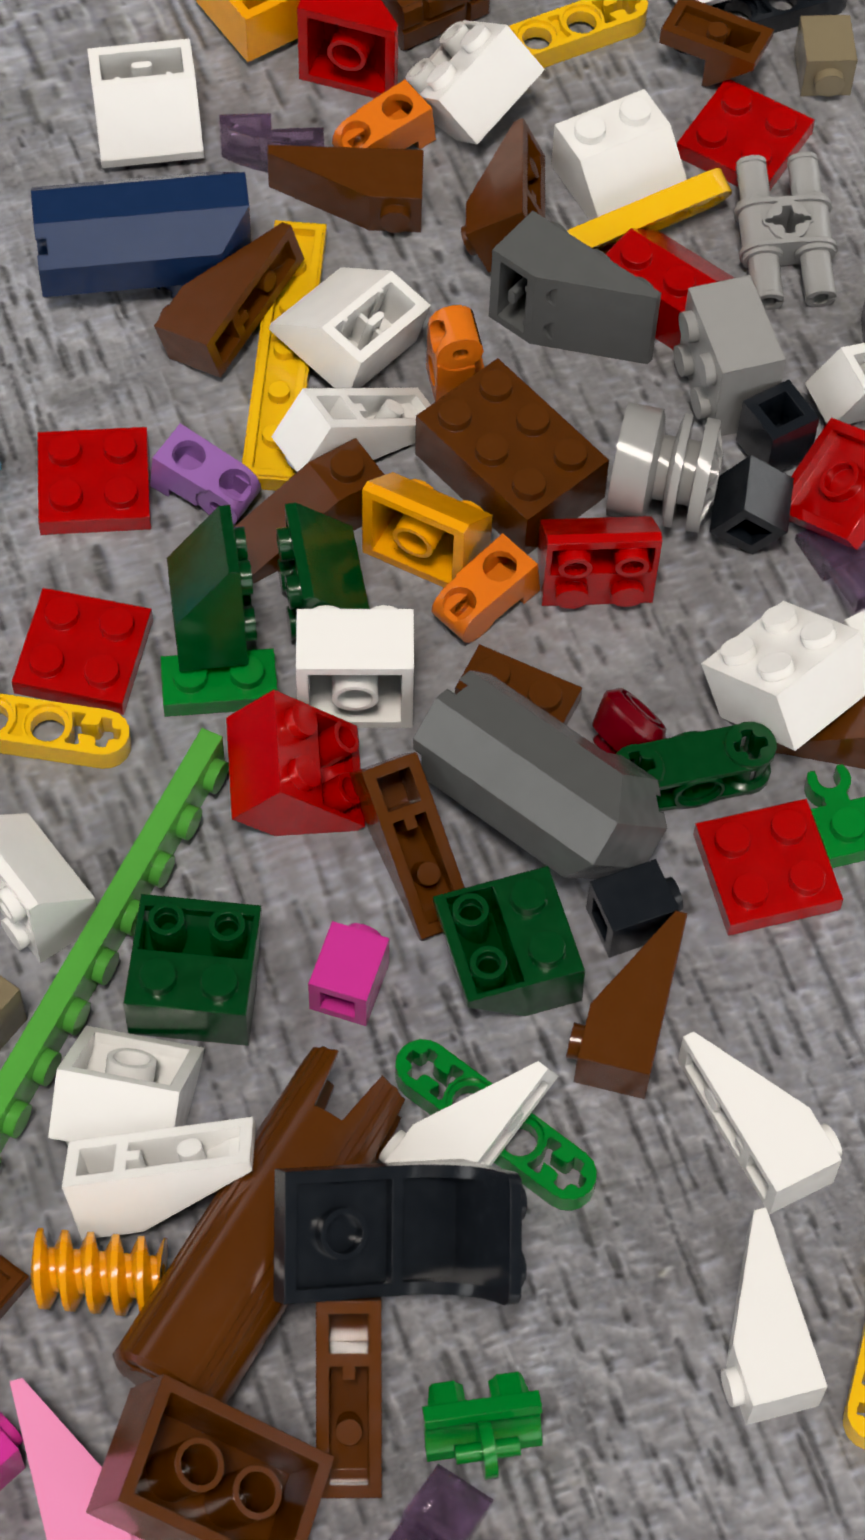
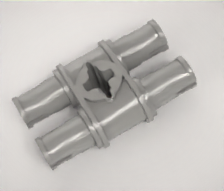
(807, 225)

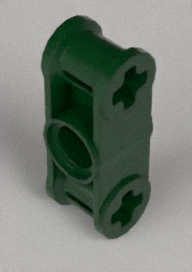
(707, 764)

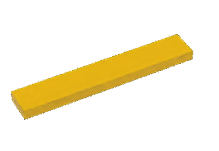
(278, 370)

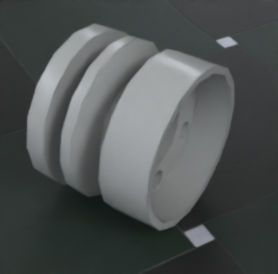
(664, 467)

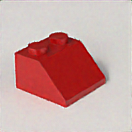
(348, 45)
(669, 270)

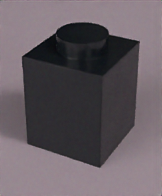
(777, 426)
(752, 505)
(631, 906)

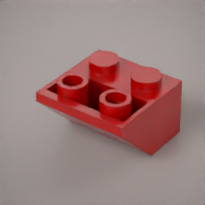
(598, 561)
(292, 768)

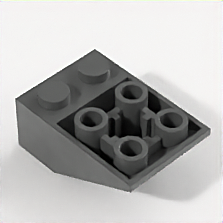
(570, 295)

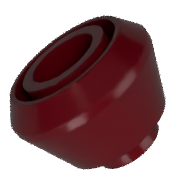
(624, 721)

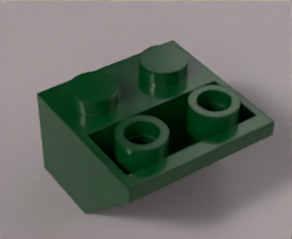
(318, 563)
(211, 595)
(512, 944)
(193, 970)

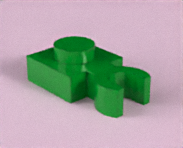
(838, 818)

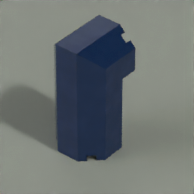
(137, 231)

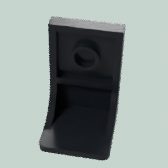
(398, 1231)

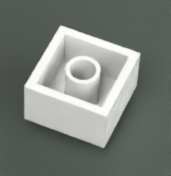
(357, 664)
(788, 673)

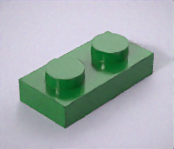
(216, 688)

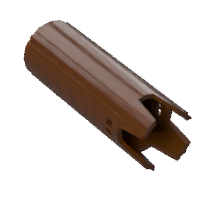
(219, 1289)

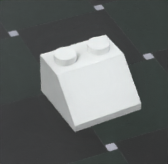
(616, 154)
(122, 1085)

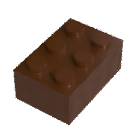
(510, 454)
(205, 1471)

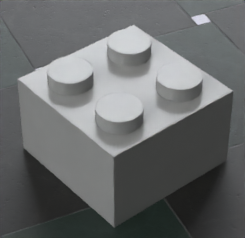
(727, 349)

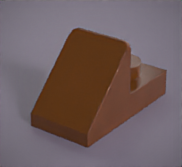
(720, 38)

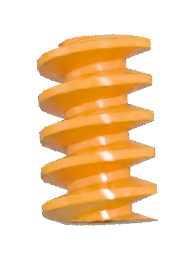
(95, 1272)

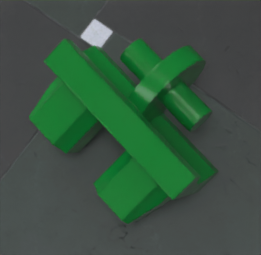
(483, 1426)

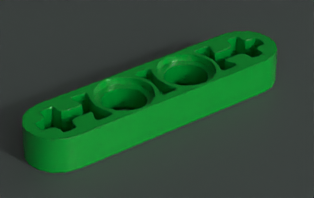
(564, 1155)

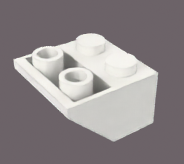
(474, 78)
(145, 103)
(353, 324)
(39, 891)

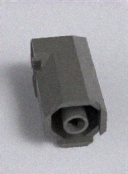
(539, 780)

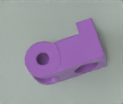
(202, 474)

